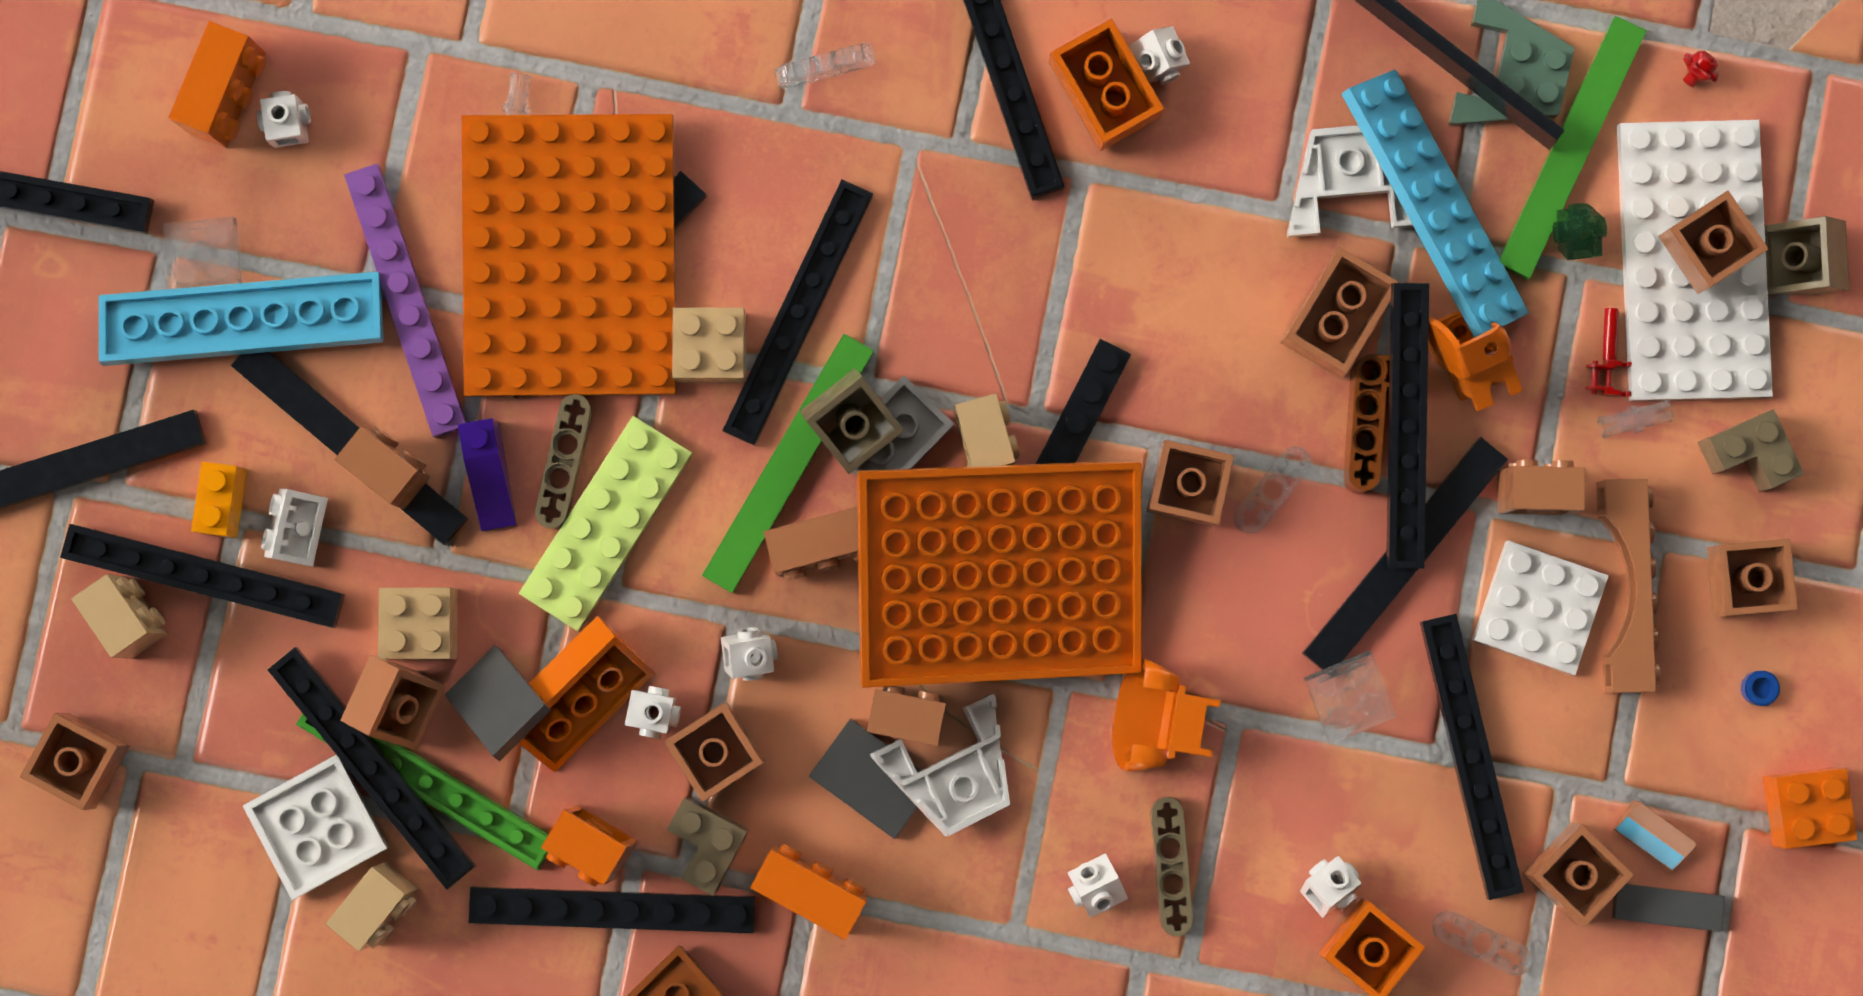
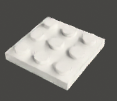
(1540, 608)
(315, 827)

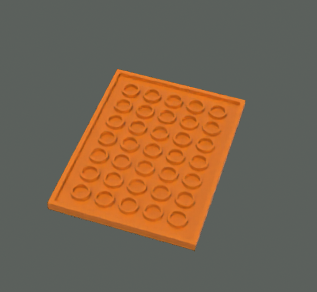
(568, 254)
(999, 572)

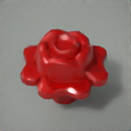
(1700, 67)

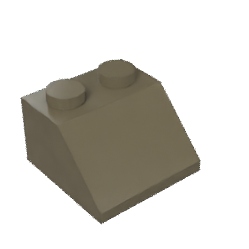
(1807, 257)
(851, 420)

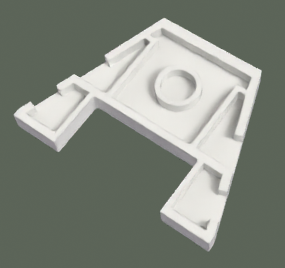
(1339, 165)
(960, 786)

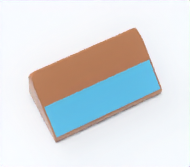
(1654, 835)

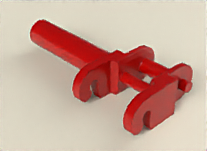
(1610, 339)

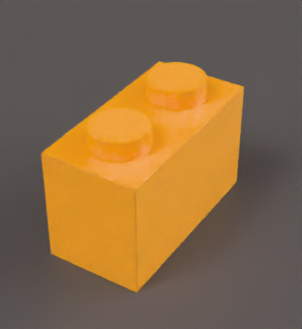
(219, 500)

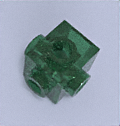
(1579, 231)

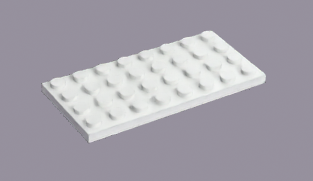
(1675, 338)

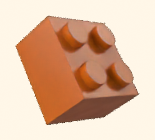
(1810, 808)
(1371, 949)

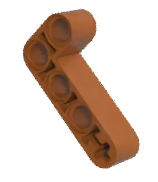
(1371, 425)

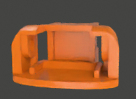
(1473, 361)
(1156, 719)

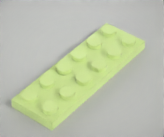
(605, 523)

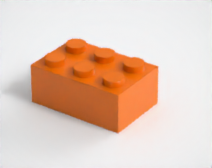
(218, 84)
(1106, 84)
(588, 846)
(810, 890)

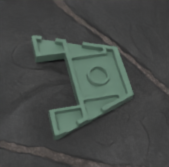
(1530, 64)

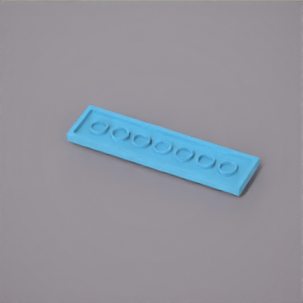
(1434, 202)
(240, 318)

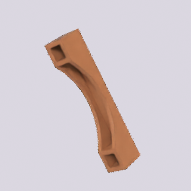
(1625, 512)

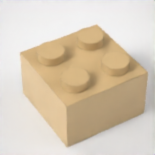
(709, 345)
(984, 432)
(120, 616)
(417, 623)
(372, 906)

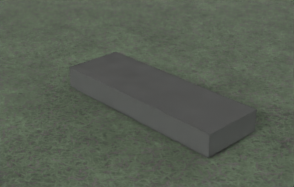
(1669, 907)

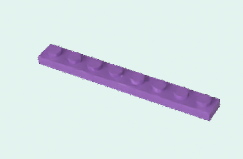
(405, 300)

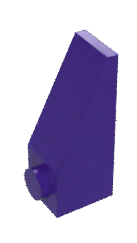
(487, 473)

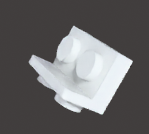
(294, 527)

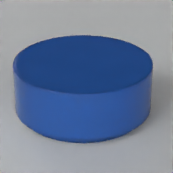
(1760, 688)

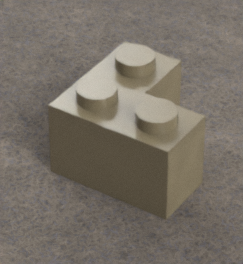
(1760, 445)
(716, 839)

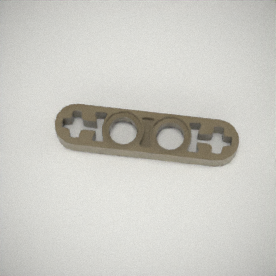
(558, 460)
(1167, 866)

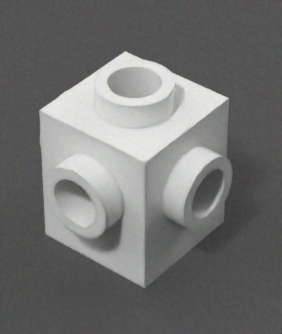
(1160, 55)
(284, 119)
(749, 654)
(639, 712)
(1096, 886)
(1331, 886)

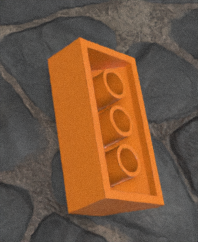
(583, 691)

